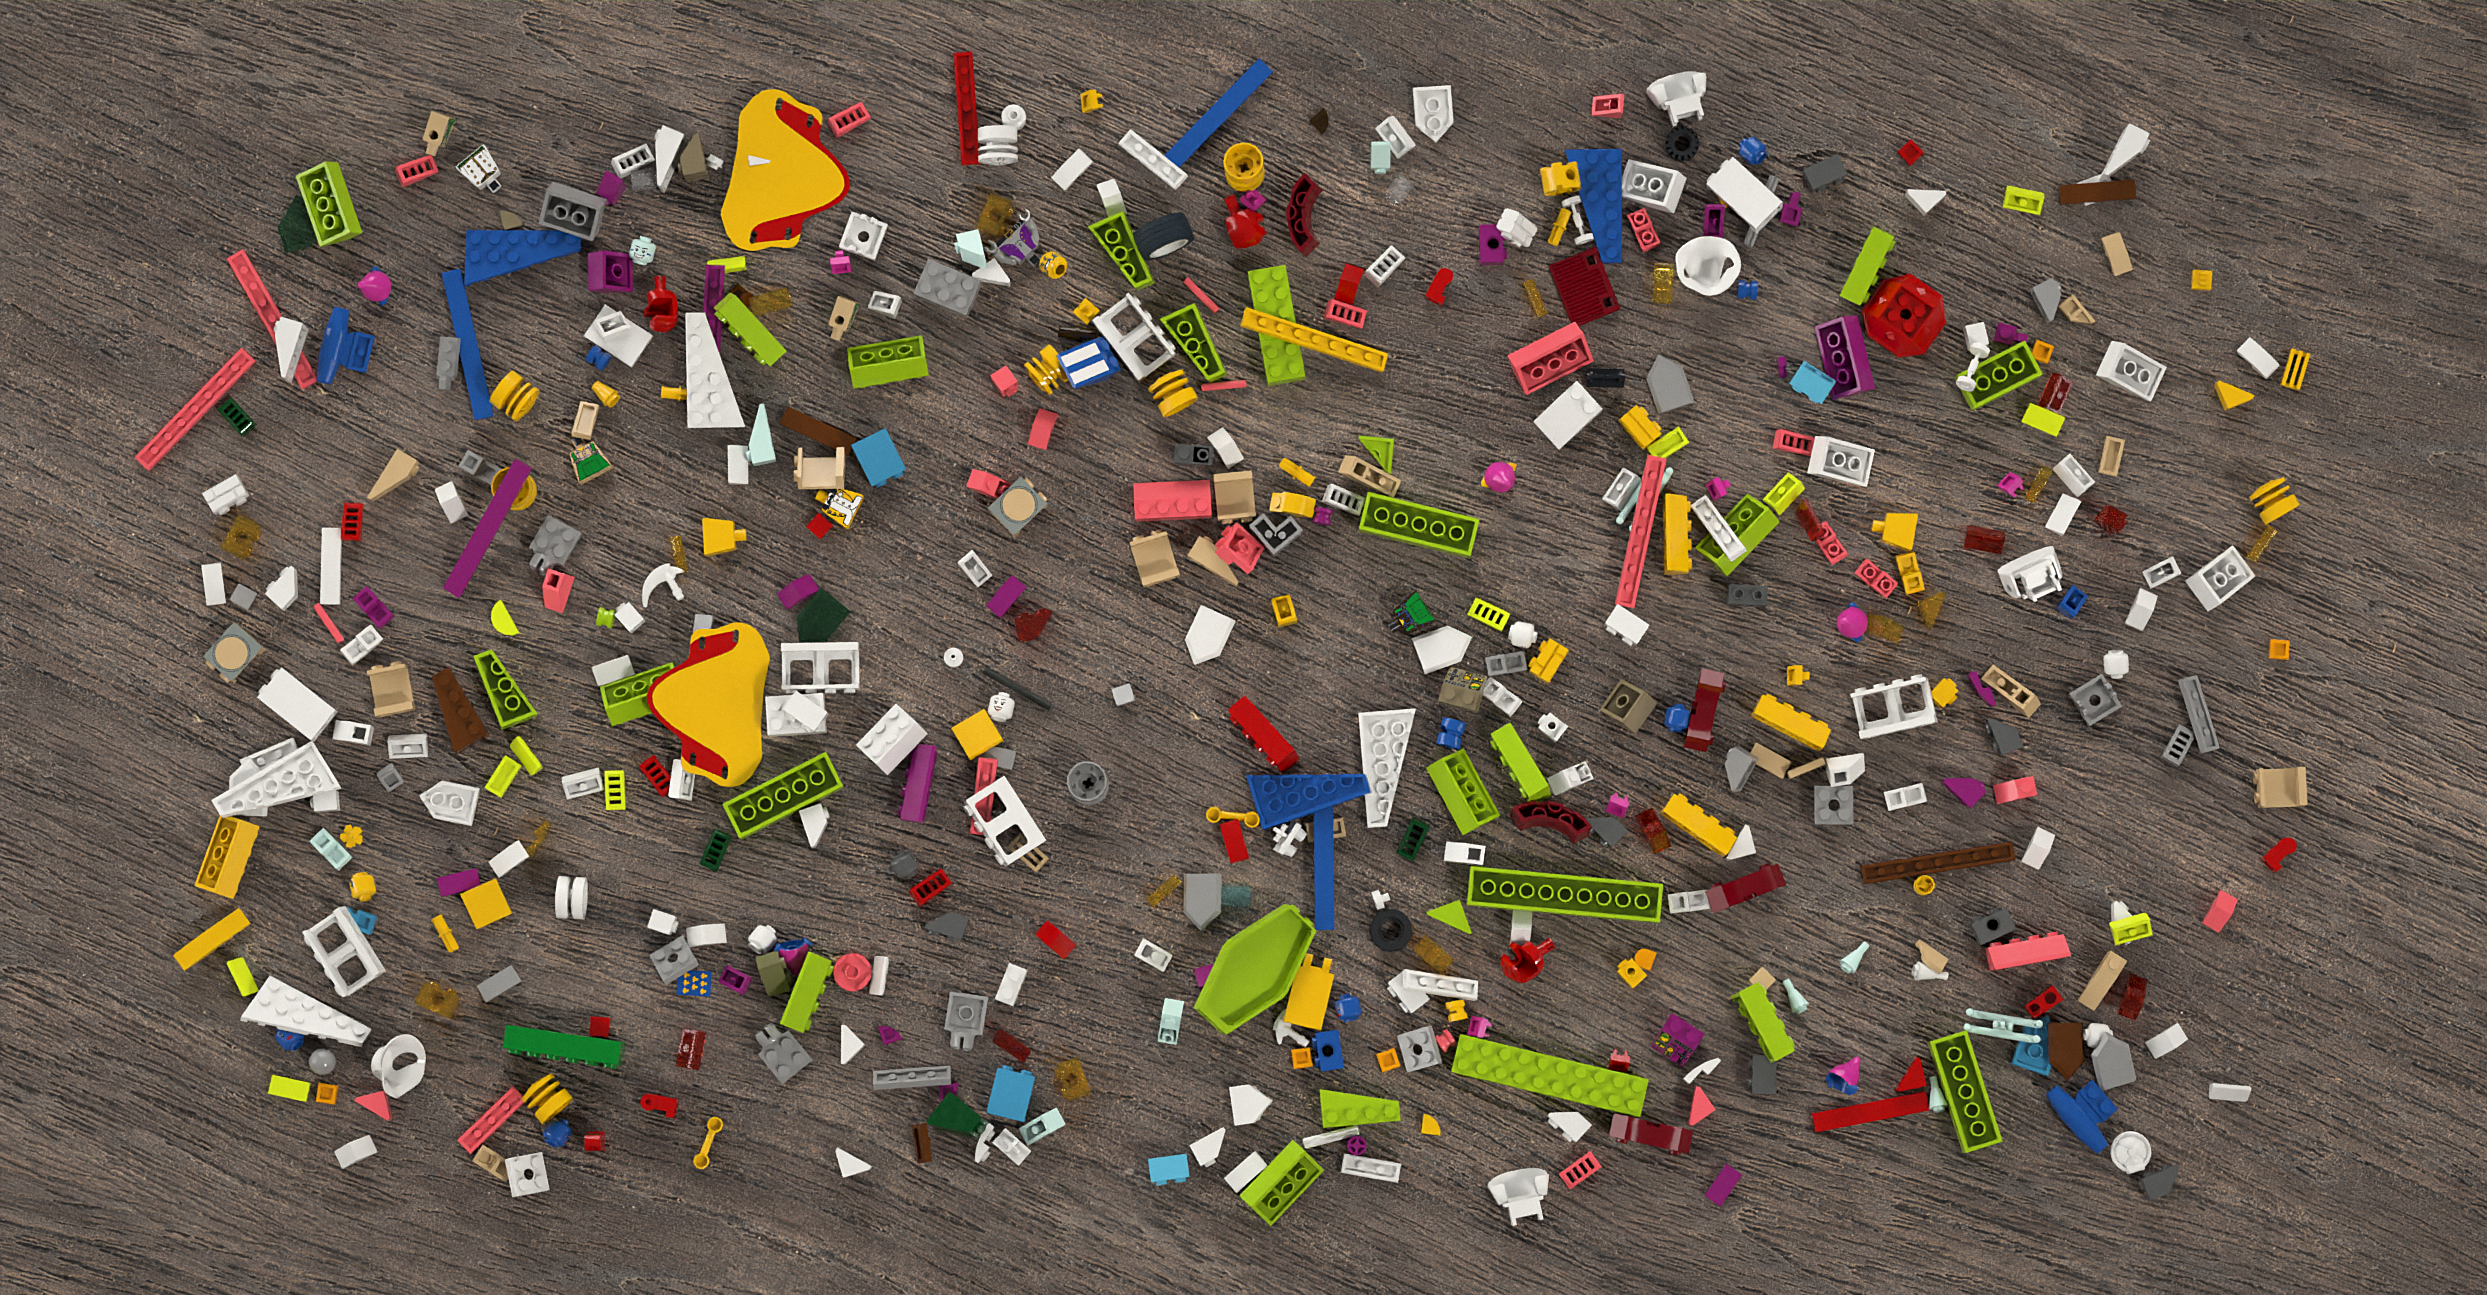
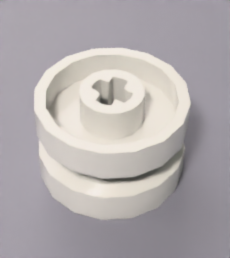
(571, 898)

